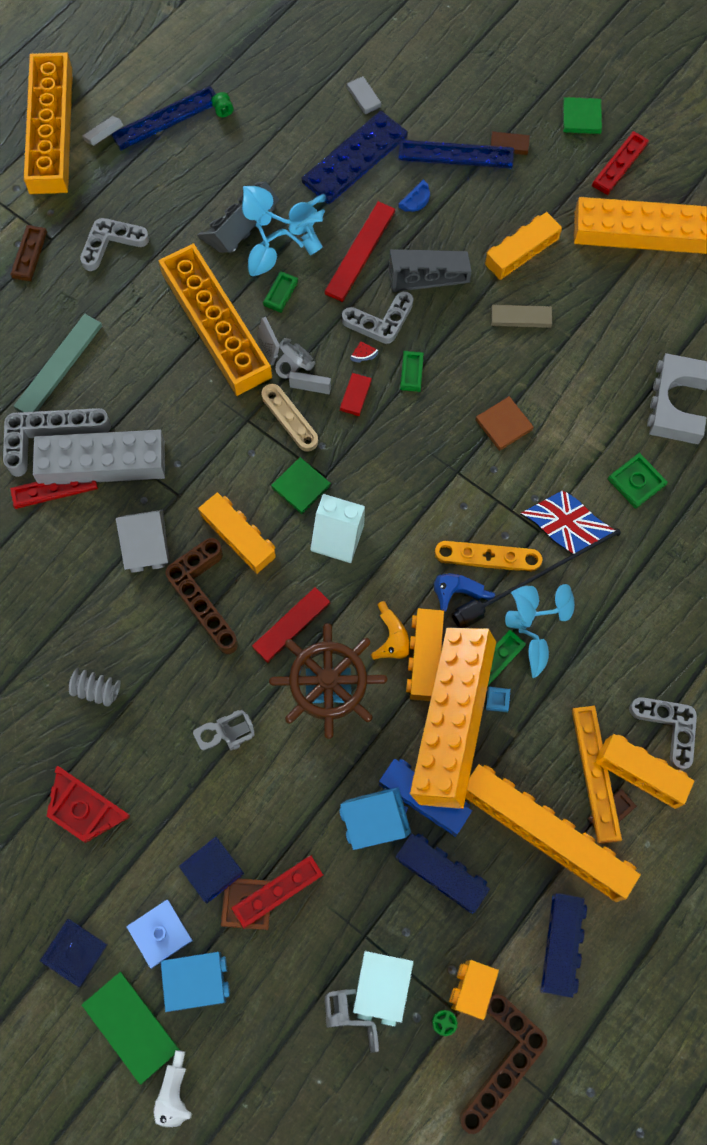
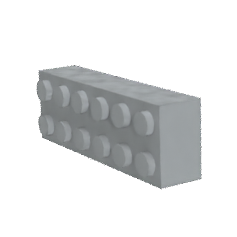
(99, 457)

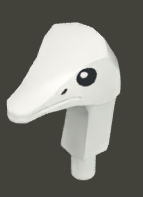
(169, 1108)

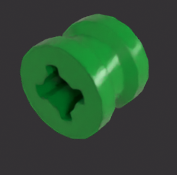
(222, 104)
(448, 1023)

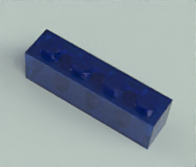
(442, 873)
(563, 945)

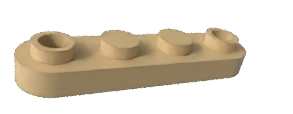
(289, 417)

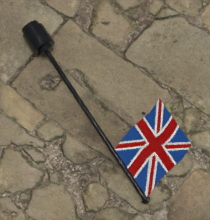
(567, 525)

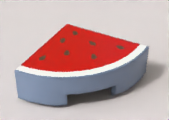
(364, 352)

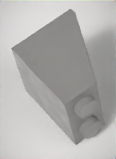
(143, 540)

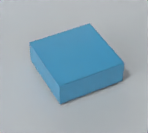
(497, 699)

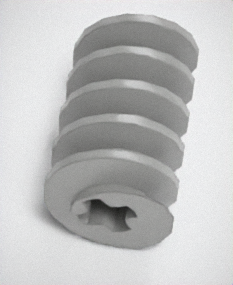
(92, 688)

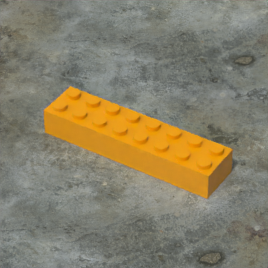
(48, 123)
(641, 225)
(215, 319)
(454, 718)
(551, 835)

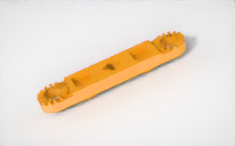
(472, 555)

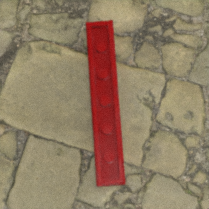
(359, 251)

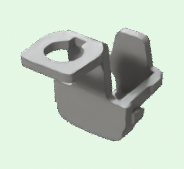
(226, 732)
(341, 1016)

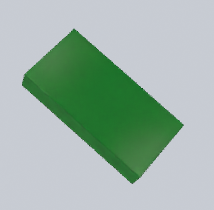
(280, 292)
(412, 371)

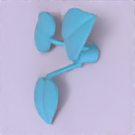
(255, 207)
(309, 239)
(527, 602)

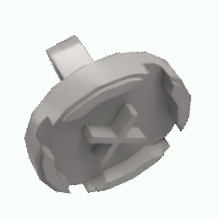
(295, 356)

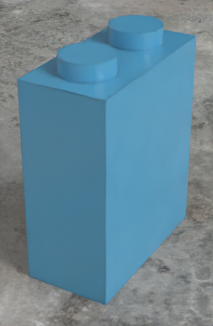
(375, 818)
(194, 981)

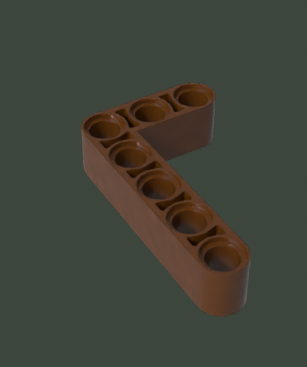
(198, 598)
(505, 1066)

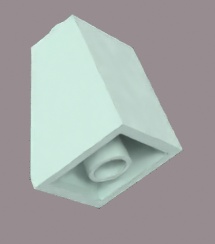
(337, 528)
(382, 988)

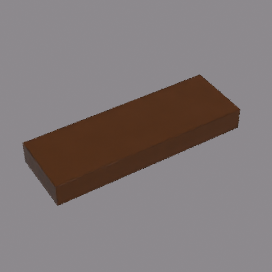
(28, 253)

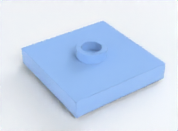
(159, 933)

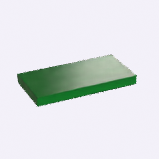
(130, 1027)

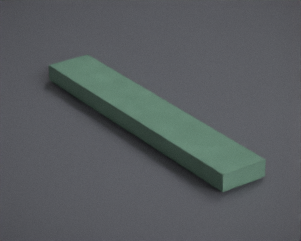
(58, 365)

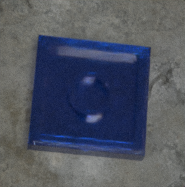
(211, 870)
(73, 953)

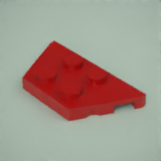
(81, 808)

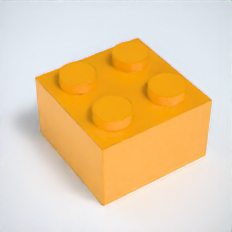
(473, 989)

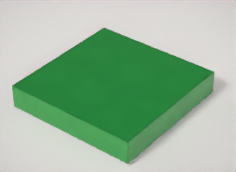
(582, 115)
(637, 480)
(300, 485)

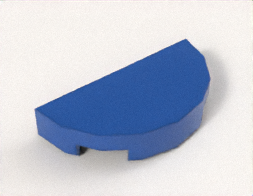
(416, 198)

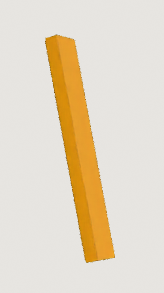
(596, 776)

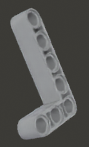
(47, 428)

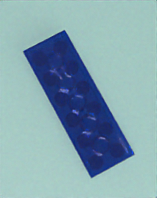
(354, 157)

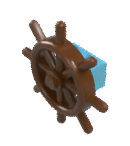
(328, 683)

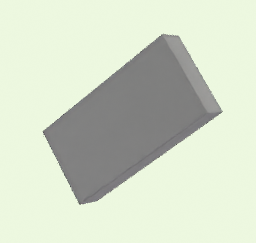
(364, 95)
(102, 130)
(310, 382)

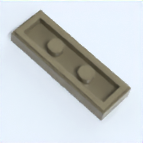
(521, 316)

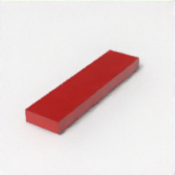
(620, 163)
(37, 493)
(291, 624)
(276, 891)

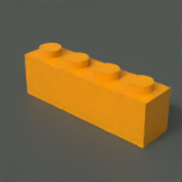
(522, 245)
(237, 532)
(426, 654)
(645, 771)

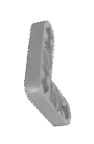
(104, 236)
(380, 326)
(678, 723)

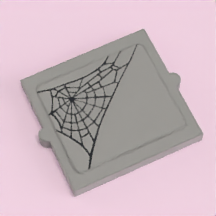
(268, 341)

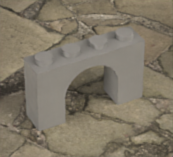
(666, 419)

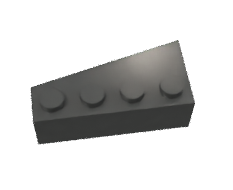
(427, 269)

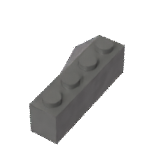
(234, 226)

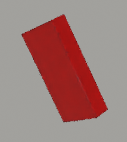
(355, 394)

